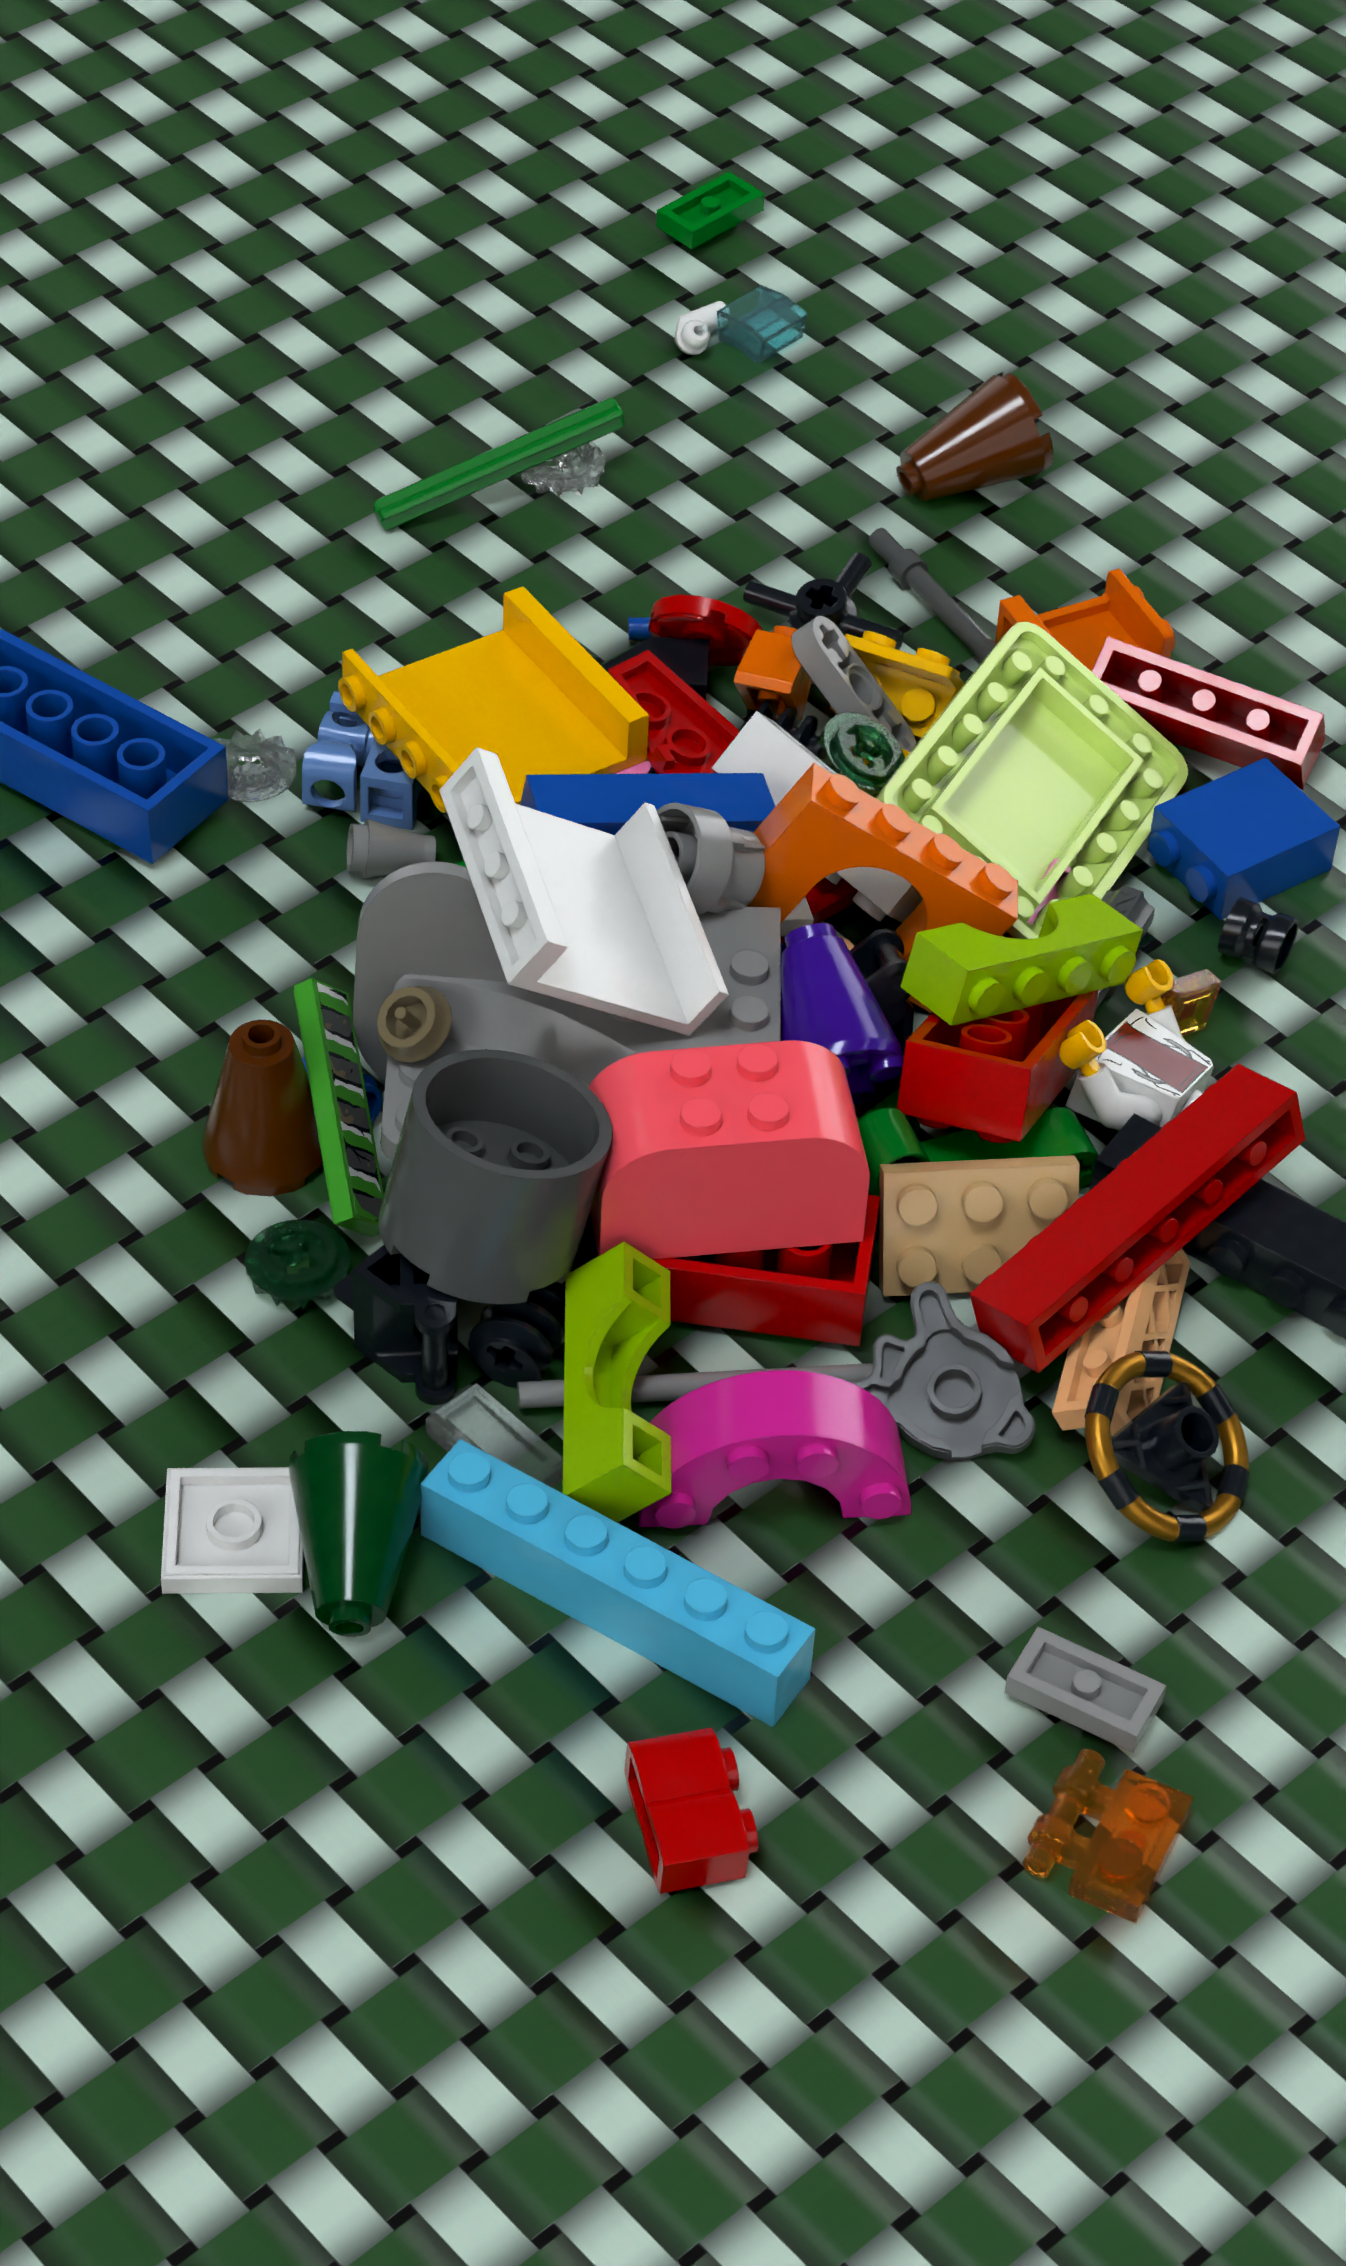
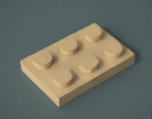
(965, 1217)

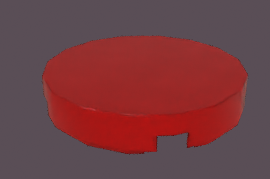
(705, 618)

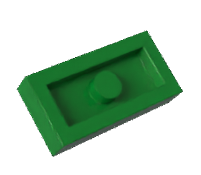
(710, 210)

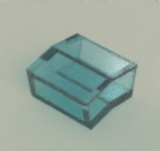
(761, 323)

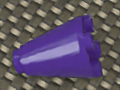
(832, 1006)

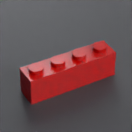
(1213, 712)

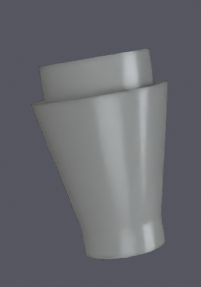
(382, 848)

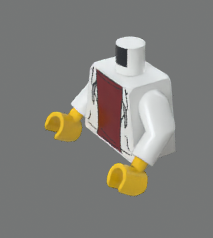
(1139, 1064)

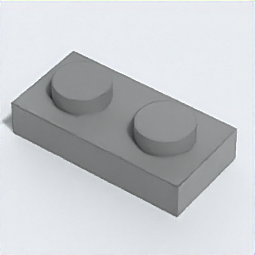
(1085, 1689)

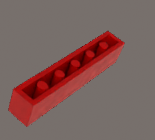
(1138, 1217)

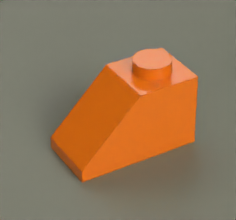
(773, 672)

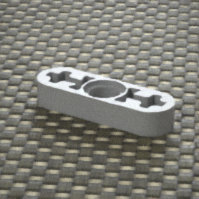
(845, 677)

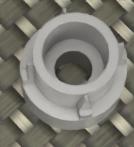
(716, 861)

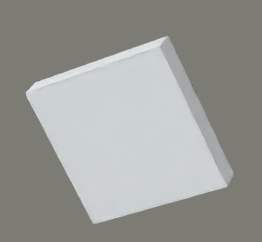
(231, 1532)

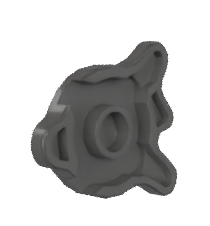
(949, 1385)

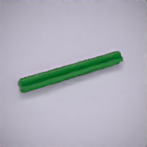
(498, 464)

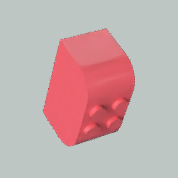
(729, 1151)

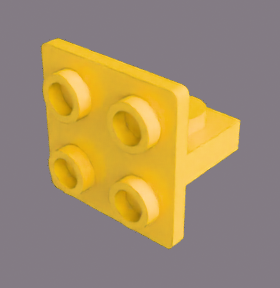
(914, 683)

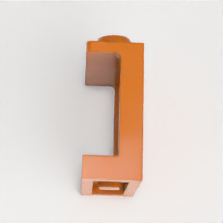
(1086, 625)

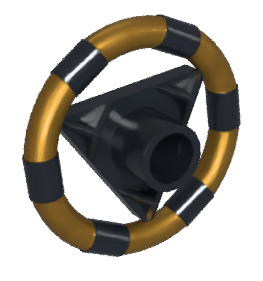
(1168, 1447)

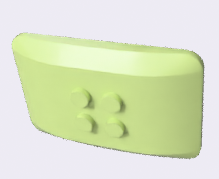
(1039, 769)

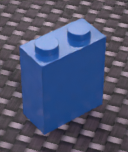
(1243, 837)

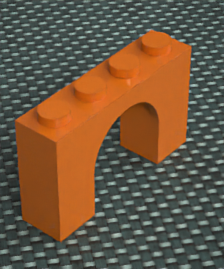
(836, 826)

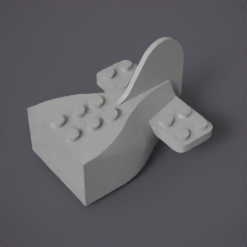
(431, 932)

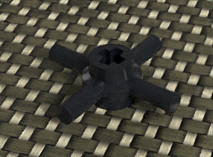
(824, 599)

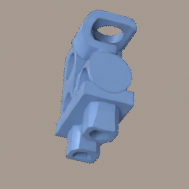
(341, 747)

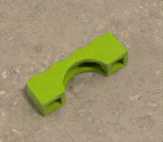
(978, 975)
(611, 1321)

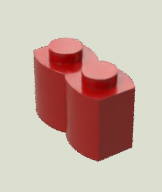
(688, 1809)

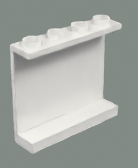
(581, 907)

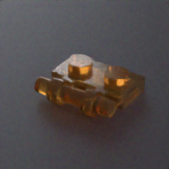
(1127, 1847)

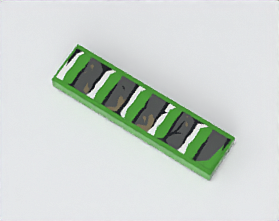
(340, 1106)

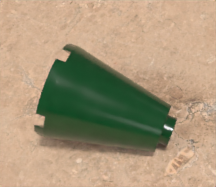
(355, 1523)

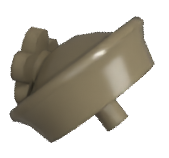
(414, 1023)

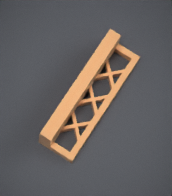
(1138, 1323)

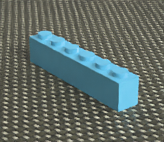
(617, 1582)

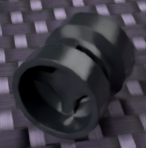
(1258, 935)

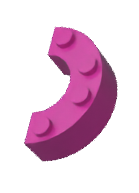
(780, 1429)

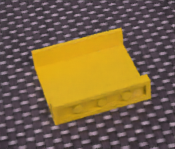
(512, 693)

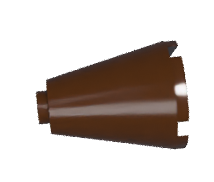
(978, 443)
(262, 1114)

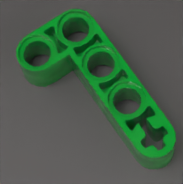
(891, 1140)

